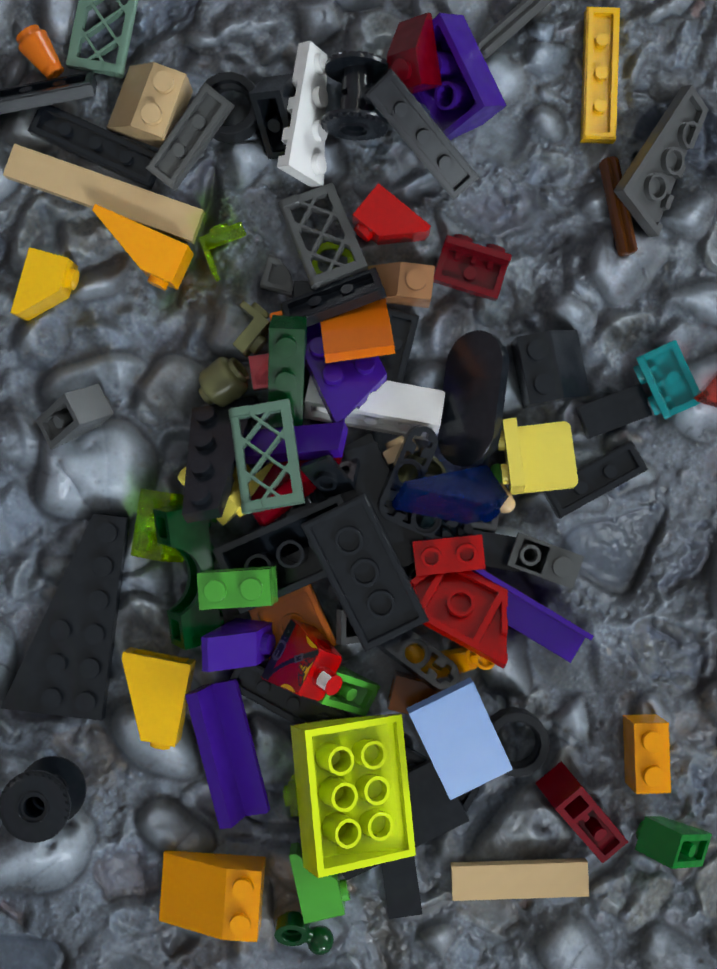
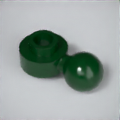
(293, 932)

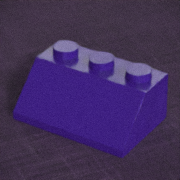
(468, 88)

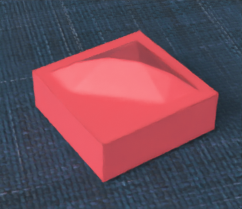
(259, 371)

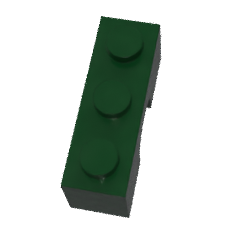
(287, 365)

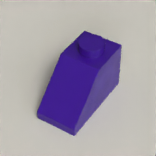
(237, 645)

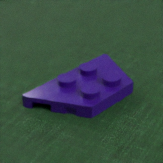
(341, 383)

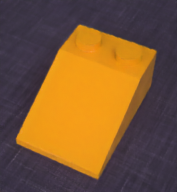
(213, 894)

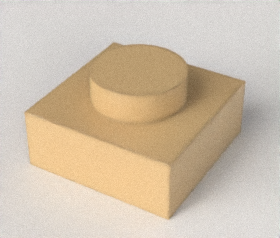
(393, 448)

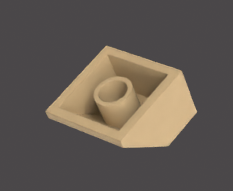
(150, 103)

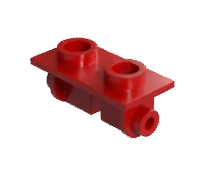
(449, 555)

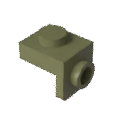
(253, 336)

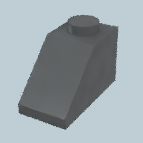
(74, 415)

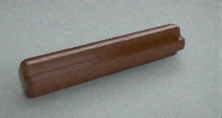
(619, 214)

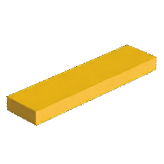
(600, 75)

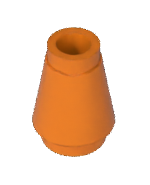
(39, 51)

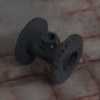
(355, 117)
(42, 799)

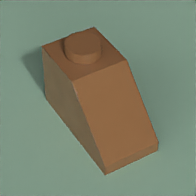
(407, 283)

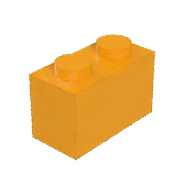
(646, 753)

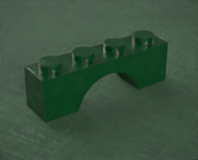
(193, 543)

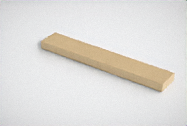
(92, 188)

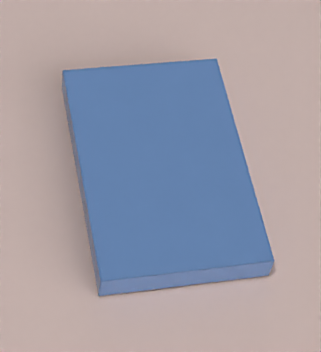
(459, 738)

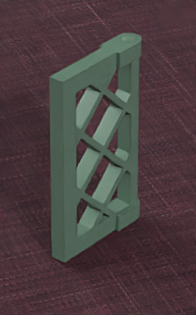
(80, 36)
(292, 467)

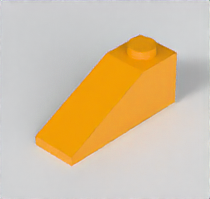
(155, 254)

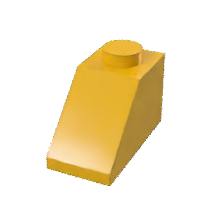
(43, 283)

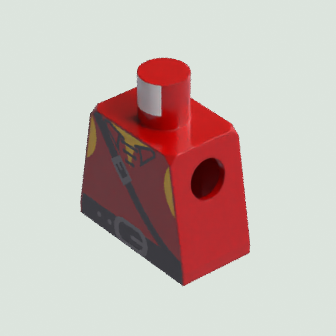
(304, 662)

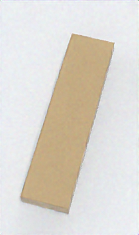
(519, 879)

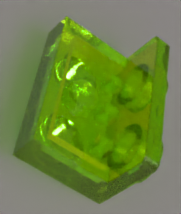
(144, 537)

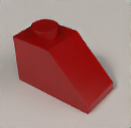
(388, 220)

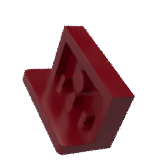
(472, 266)

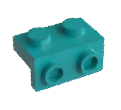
(668, 380)

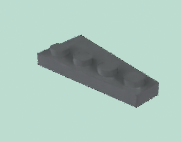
(661, 160)

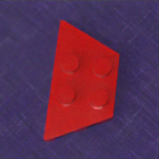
(467, 611)

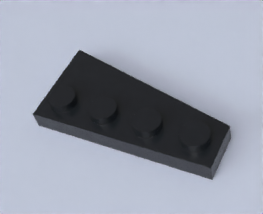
(211, 460)

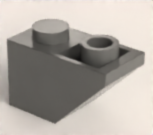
(545, 560)

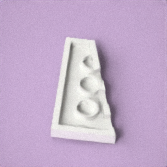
(305, 137)

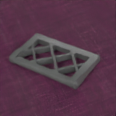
(336, 269)

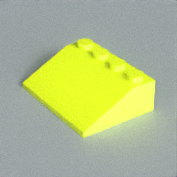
(352, 793)

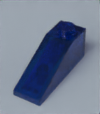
(454, 496)

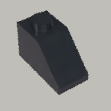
(270, 108)

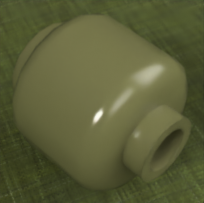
(223, 381)

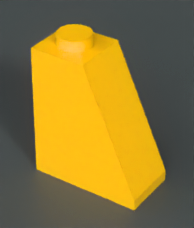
(158, 693)

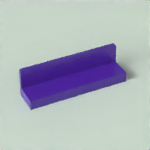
(540, 622)
(227, 752)

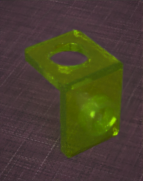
(218, 236)

